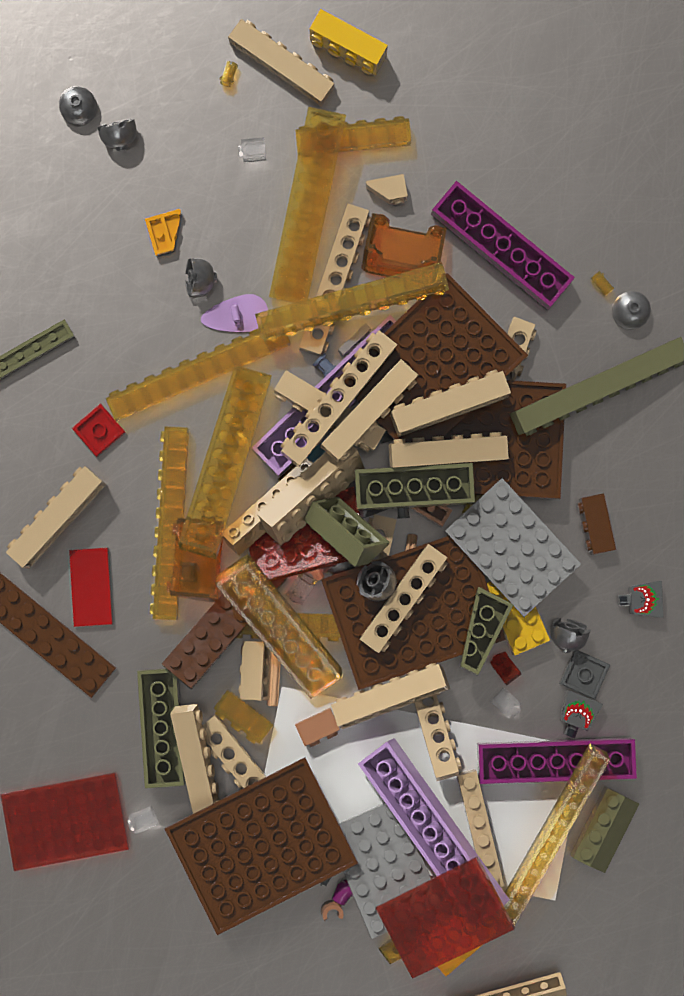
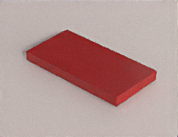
(90, 587)

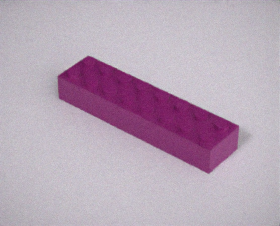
(502, 245)
(551, 760)

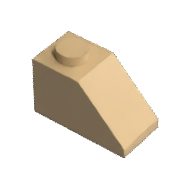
(389, 189)

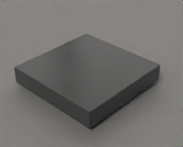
(584, 674)

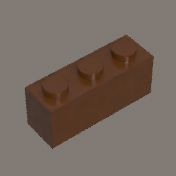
(596, 524)

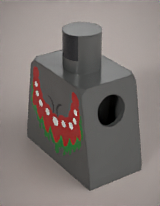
(644, 599)
(578, 712)

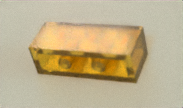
(243, 717)

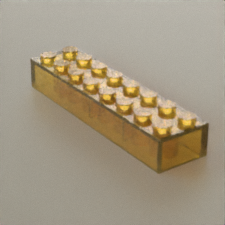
(279, 626)

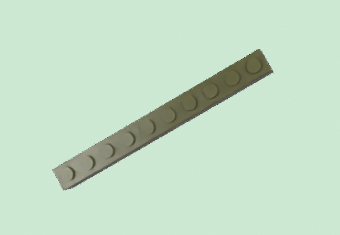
(598, 386)

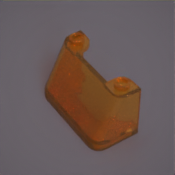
(399, 250)
(192, 573)

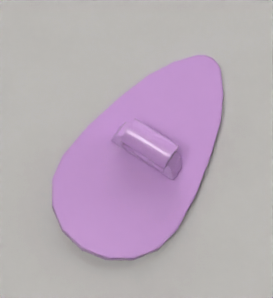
(235, 314)

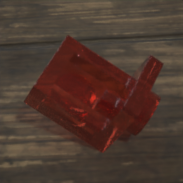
(505, 668)

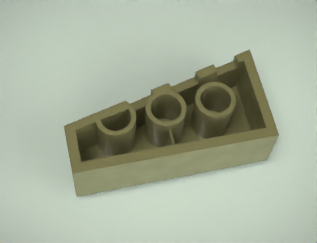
(484, 627)

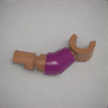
(340, 897)

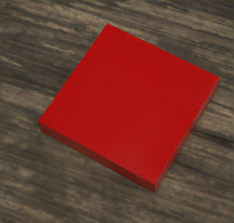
(98, 430)

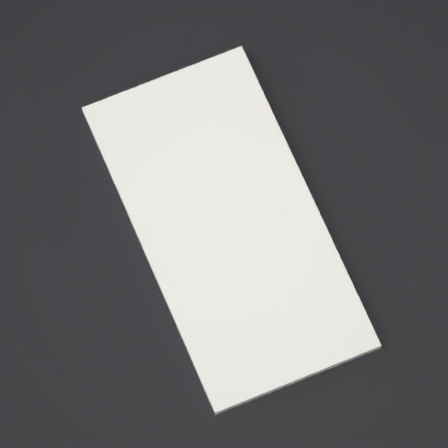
(512, 809)

